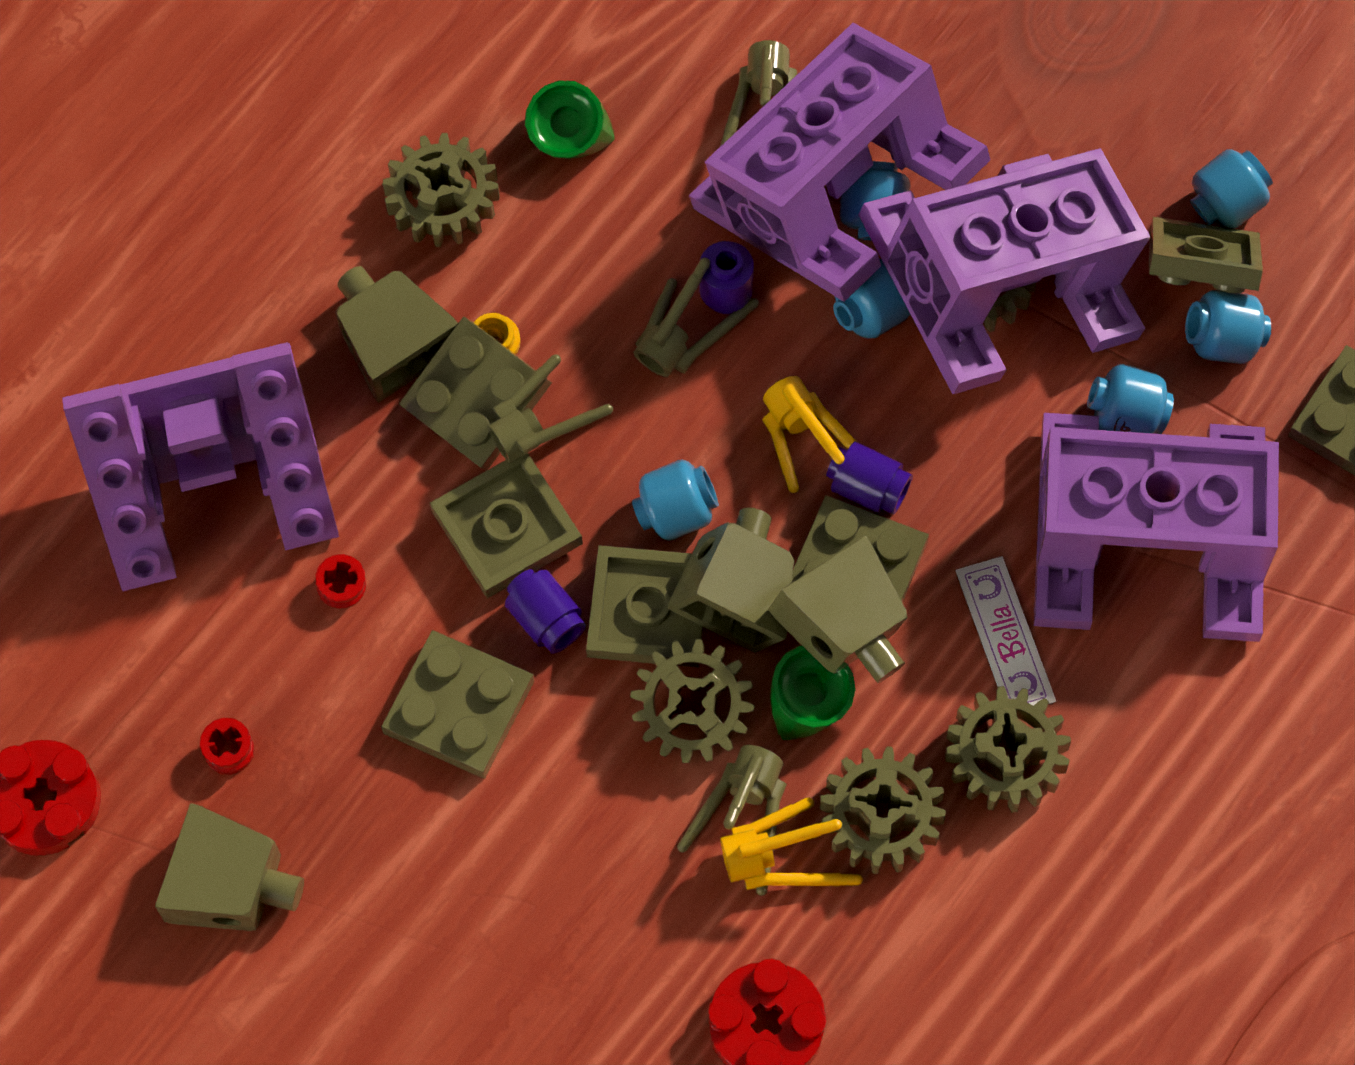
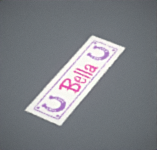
(1004, 630)

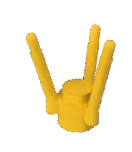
(797, 410)
(750, 851)

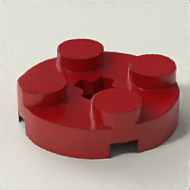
(62, 819)
(770, 987)

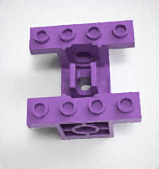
(817, 134)
(1005, 232)
(195, 431)
(1156, 494)

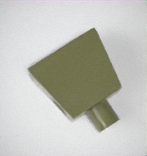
(390, 328)
(735, 581)
(845, 612)
(224, 875)

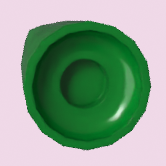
(568, 121)
(808, 695)

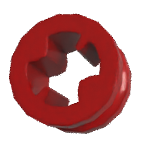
(329, 570)
(227, 762)

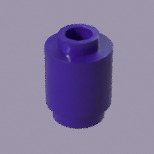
(729, 279)
(870, 479)
(544, 610)

